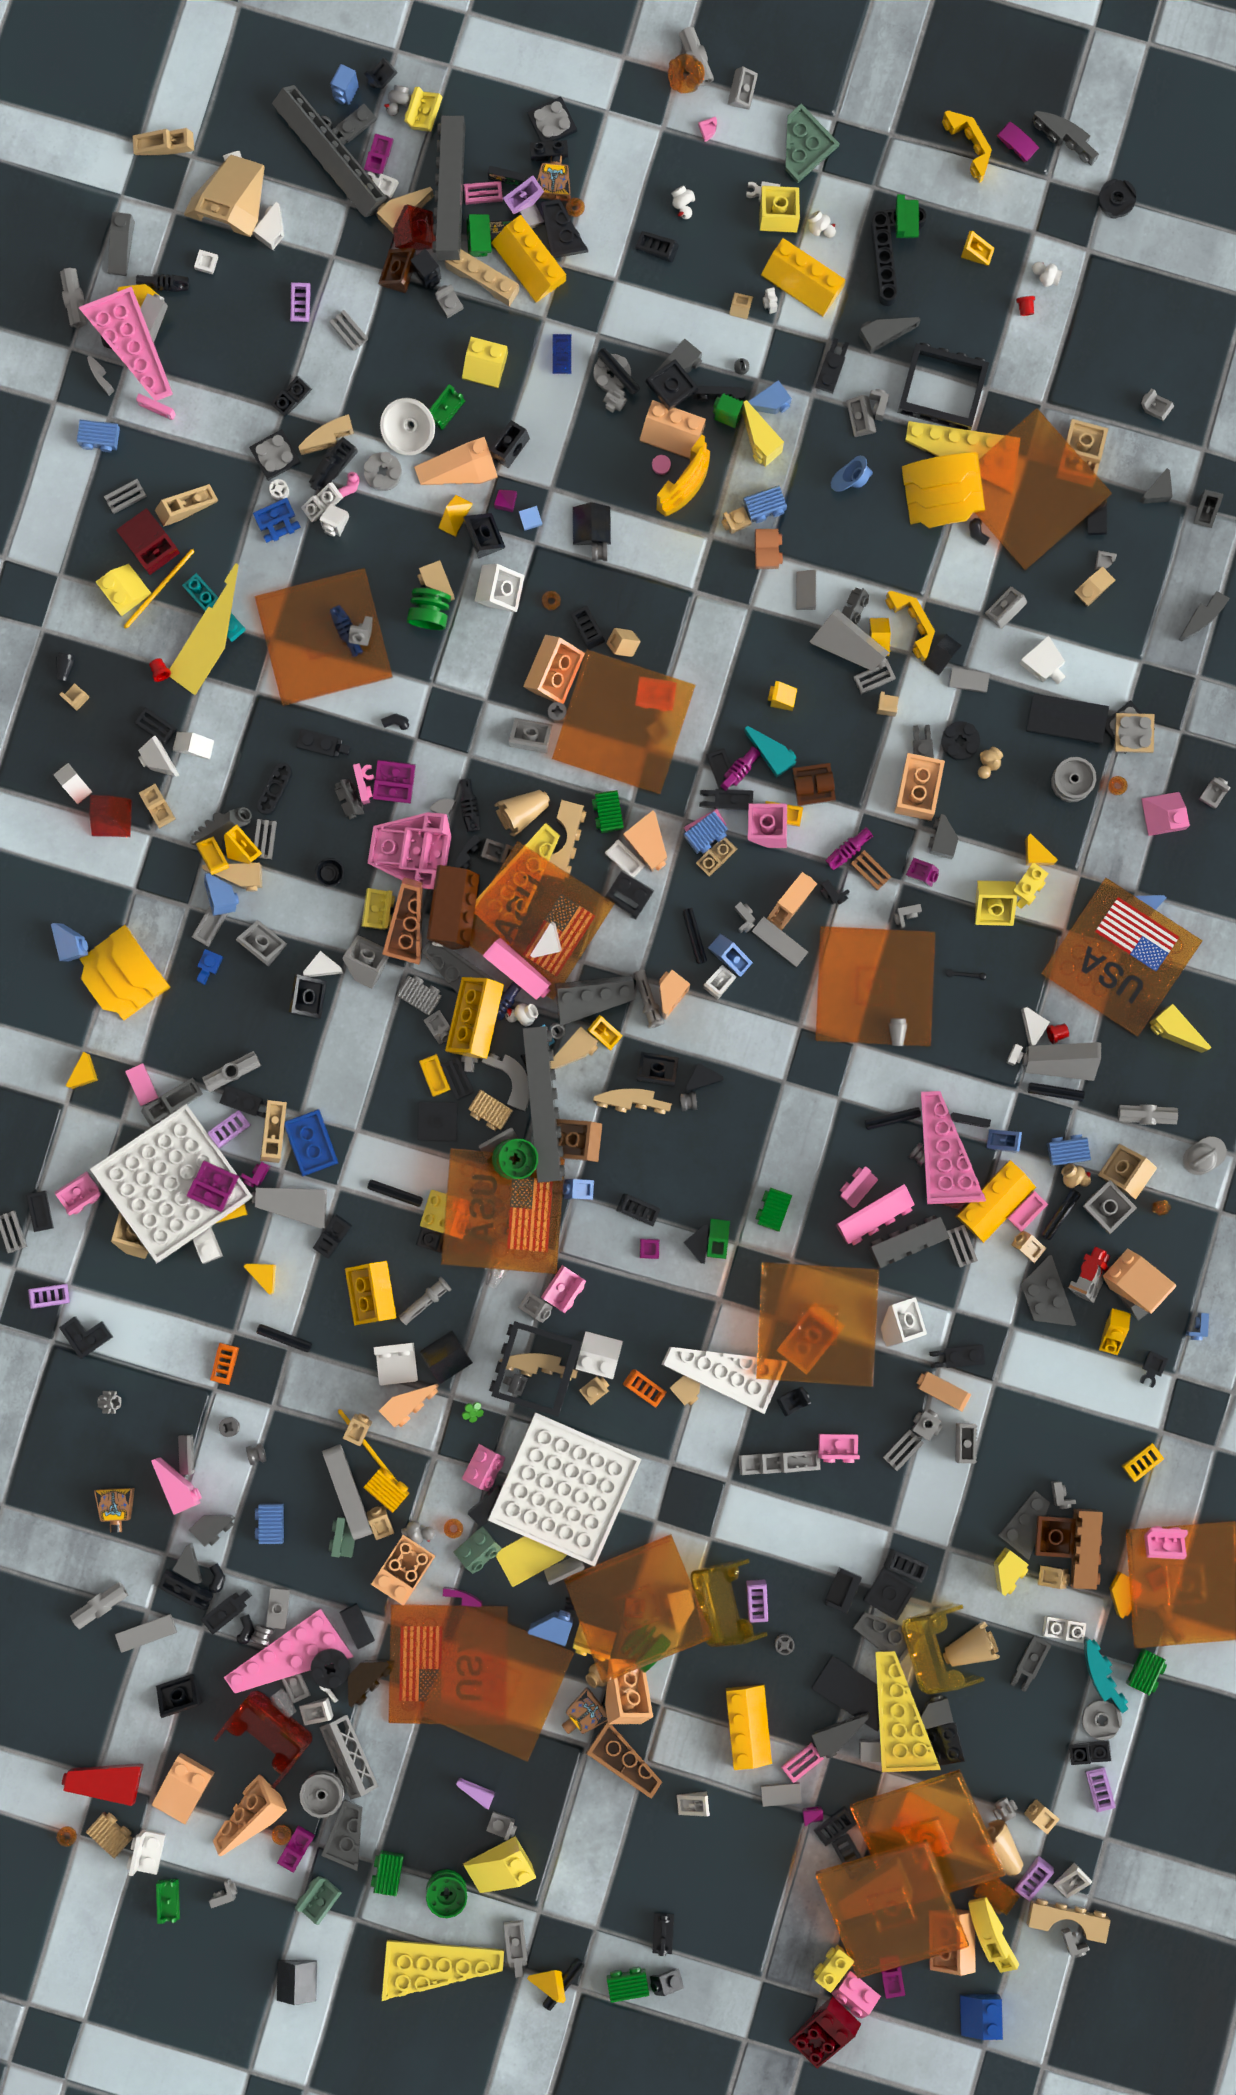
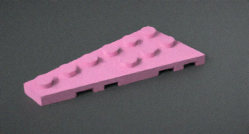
(125, 330)
(946, 1161)
(288, 1654)

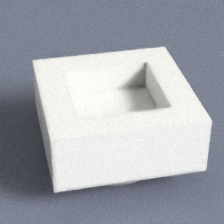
(206, 262)
(1015, 1055)

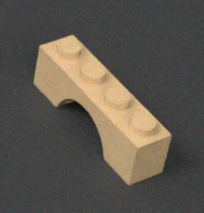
(496, 283)
(569, 817)
(1044, 1915)

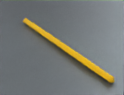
(159, 588)
(366, 1445)

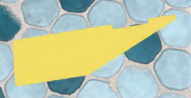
(206, 640)
(526, 1558)

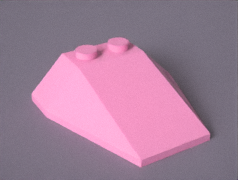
(412, 847)

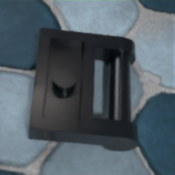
(632, 889)

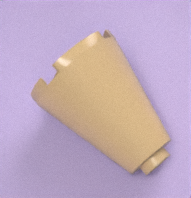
(521, 810)
(972, 1647)
(1005, 1847)

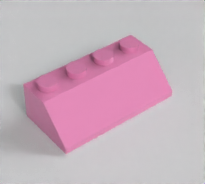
(875, 1214)

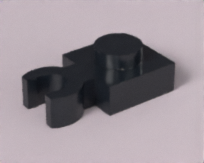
(1154, 1366)

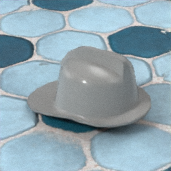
(1204, 1155)

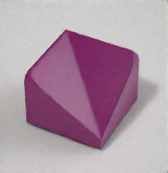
(505, 500)
(812, 1814)

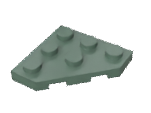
(806, 143)

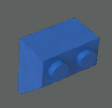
(981, 2016)

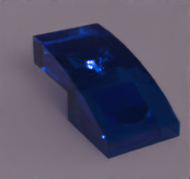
(562, 353)

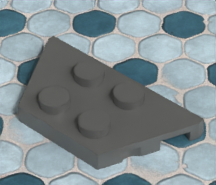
(1046, 1295)

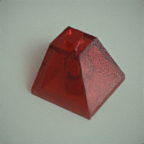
(414, 229)
(110, 816)

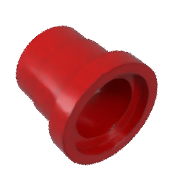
(1026, 305)
(159, 670)
(1057, 1032)

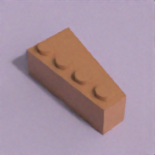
(405, 930)

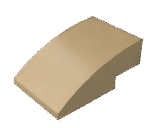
(1087, 441)

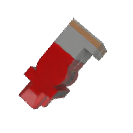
(1091, 1275)

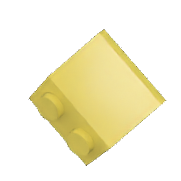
(779, 209)
(484, 362)
(123, 588)
(995, 903)

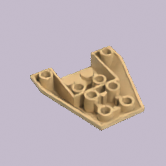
(231, 195)

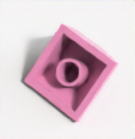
(1165, 813)
(768, 825)

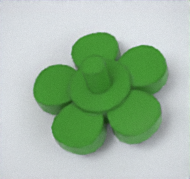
(472, 1411)

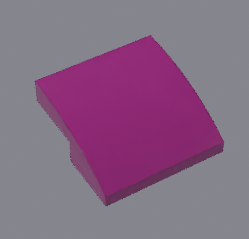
(394, 781)
(213, 1186)

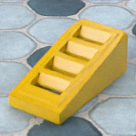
(1141, 1472)

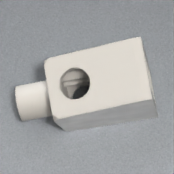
(1044, 661)

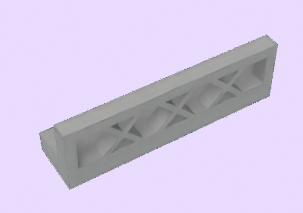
(345, 1759)

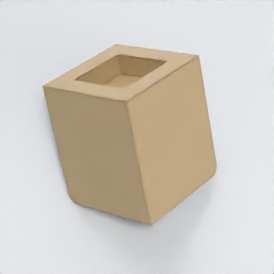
(623, 642)
(75, 697)
(887, 705)

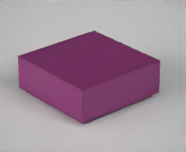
(649, 1248)

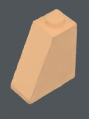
(647, 841)
(791, 900)
(943, 1391)

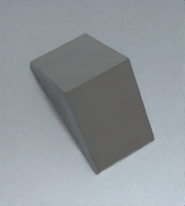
(1160, 491)
(1207, 508)
(188, 1565)

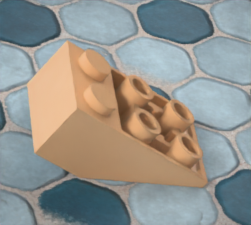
(401, 1406)
(403, 1570)

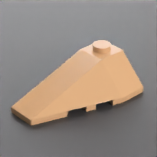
(460, 465)
(255, 1812)

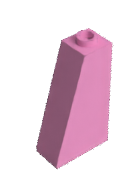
(517, 969)

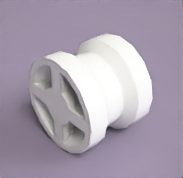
(277, 486)

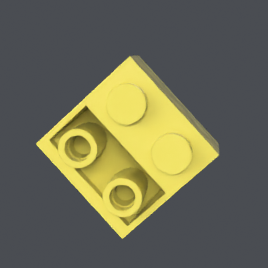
(1008, 1570)

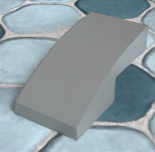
(98, 371)

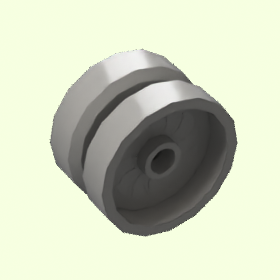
(1065, 787)
(326, 1804)

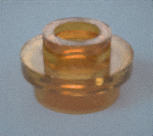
(575, 202)
(551, 594)
(1117, 779)
(1161, 1207)
(449, 1533)
(281, 1828)
(66, 1842)

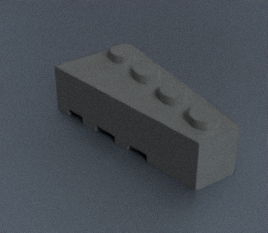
(589, 997)
(908, 1242)

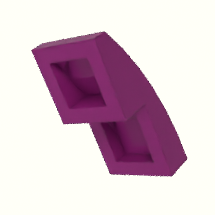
(1017, 140)
(379, 154)
(467, 1598)
(295, 1849)
(893, 1983)

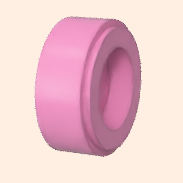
(661, 464)

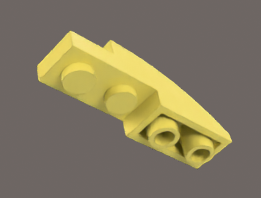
(990, 1935)

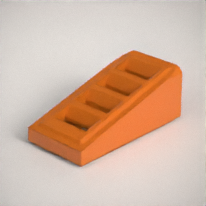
(230, 1348)
(630, 1379)

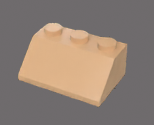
(671, 429)
(554, 669)
(671, 991)
(959, 1961)

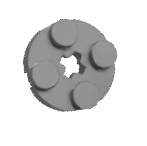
(604, 379)
(392, 476)
(1094, 1728)

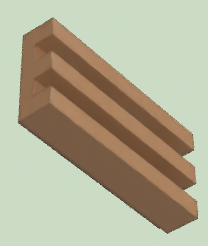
(876, 865)

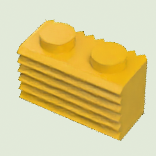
(386, 1489)

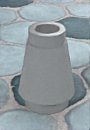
(897, 1030)

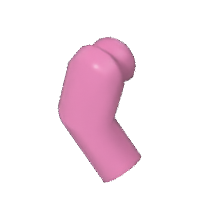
(351, 486)

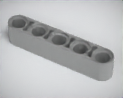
(347, 1492)

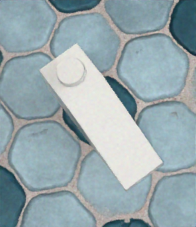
(207, 1246)

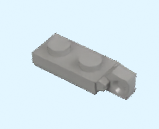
(516, 1945)

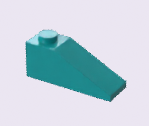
(774, 754)

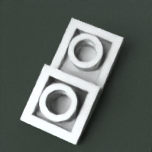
(319, 503)
(1064, 1629)

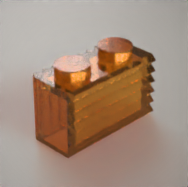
(998, 1894)

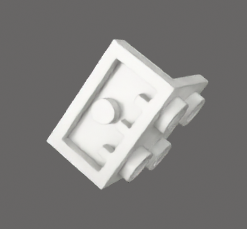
(396, 1364)
(146, 1853)

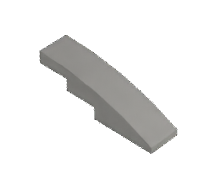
(779, 1462)

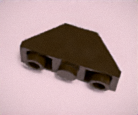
(366, 1678)

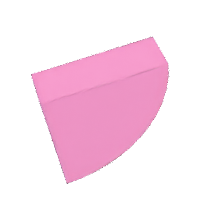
(708, 128)

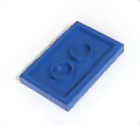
(310, 1142)

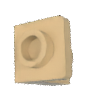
(736, 520)
(1028, 1246)
(594, 1389)
(357, 1429)
(380, 1522)
(1053, 1577)
(1041, 1816)

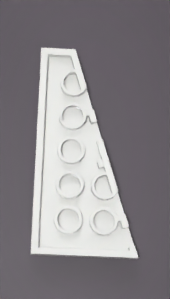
(724, 1373)

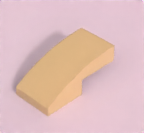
(157, 806)

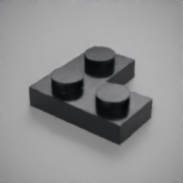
(85, 1341)

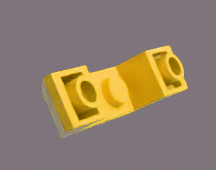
(956, 122)
(899, 601)

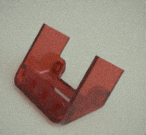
(272, 1728)

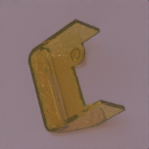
(719, 1606)
(926, 1655)

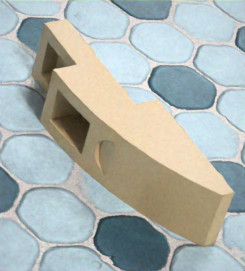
(623, 1099)
(530, 1362)

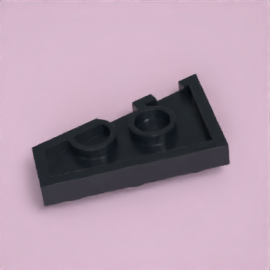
(561, 233)

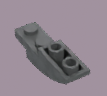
(1061, 129)

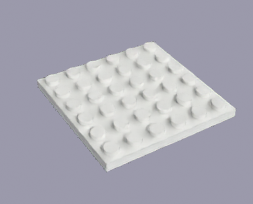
(152, 1180)
(564, 1489)

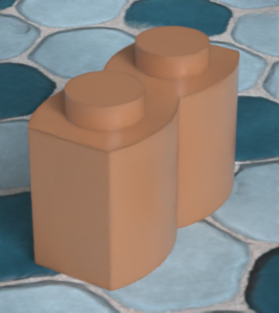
(767, 549)

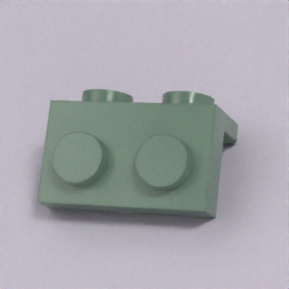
(343, 1541)
(477, 1550)
(318, 1899)

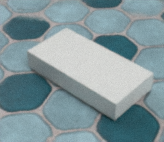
(624, 858)

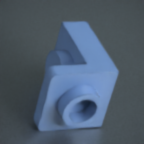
(578, 1189)
(1202, 1324)

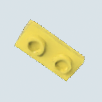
(422, 110)
(1030, 883)
(377, 909)
(833, 1968)

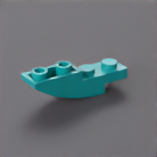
(207, 598)
(1098, 1670)

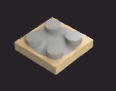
(1134, 733)

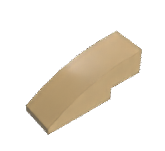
(163, 142)
(326, 435)

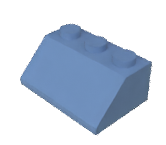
(553, 1627)

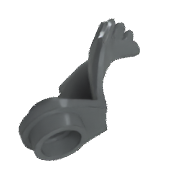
(221, 825)

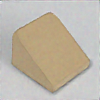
(740, 305)

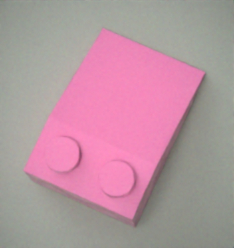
(178, 1490)

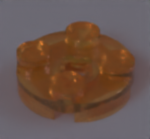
(676, 70)

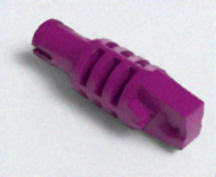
(740, 768)
(849, 848)

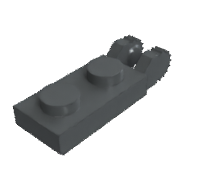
(354, 124)
(923, 747)
(1031, 1661)

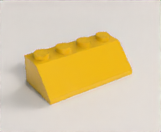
(528, 259)
(803, 277)
(474, 1017)
(1003, 1195)
(748, 1727)

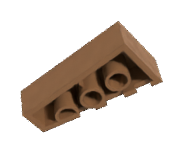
(1086, 1549)
(619, 1757)

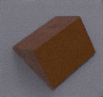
(397, 269)
(1055, 1536)

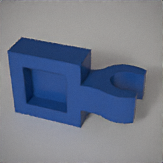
(209, 964)

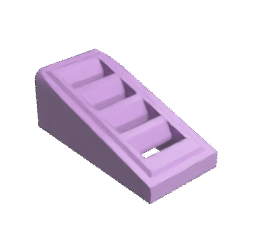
(303, 286)
(212, 1133)
(31, 1294)
(757, 1584)
(478, 1793)
(1106, 1806)
(1049, 1871)

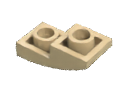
(716, 856)

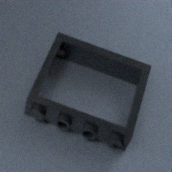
(935, 415)
(501, 1368)

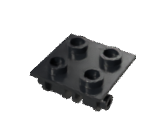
(946, 1743)

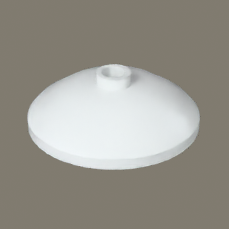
(397, 430)

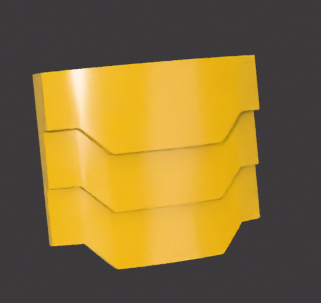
(943, 489)
(675, 496)
(122, 974)

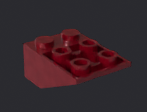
(148, 541)
(825, 2032)

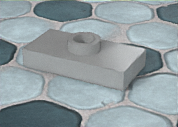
(278, 1608)

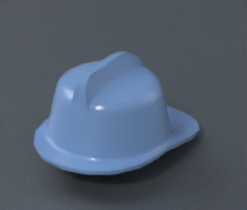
(852, 475)

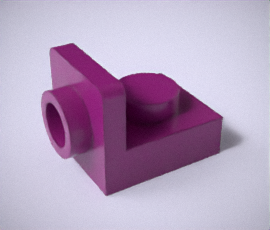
(923, 871)
(259, 1174)

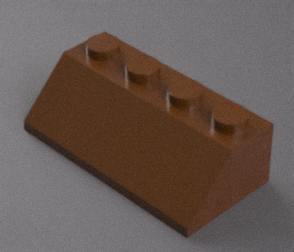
(453, 907)

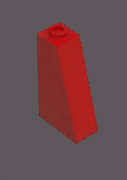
(107, 1783)

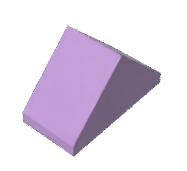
(524, 195)

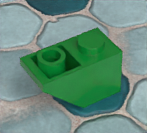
(718, 1239)

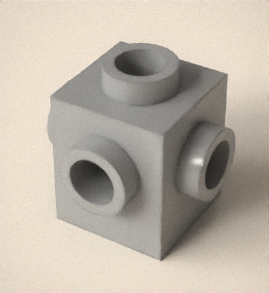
(932, 1429)

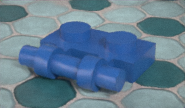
(273, 515)

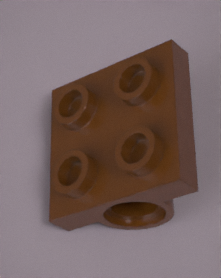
(814, 784)

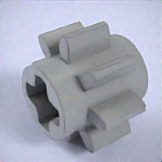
(615, 400)
(109, 1402)
(1005, 1809)

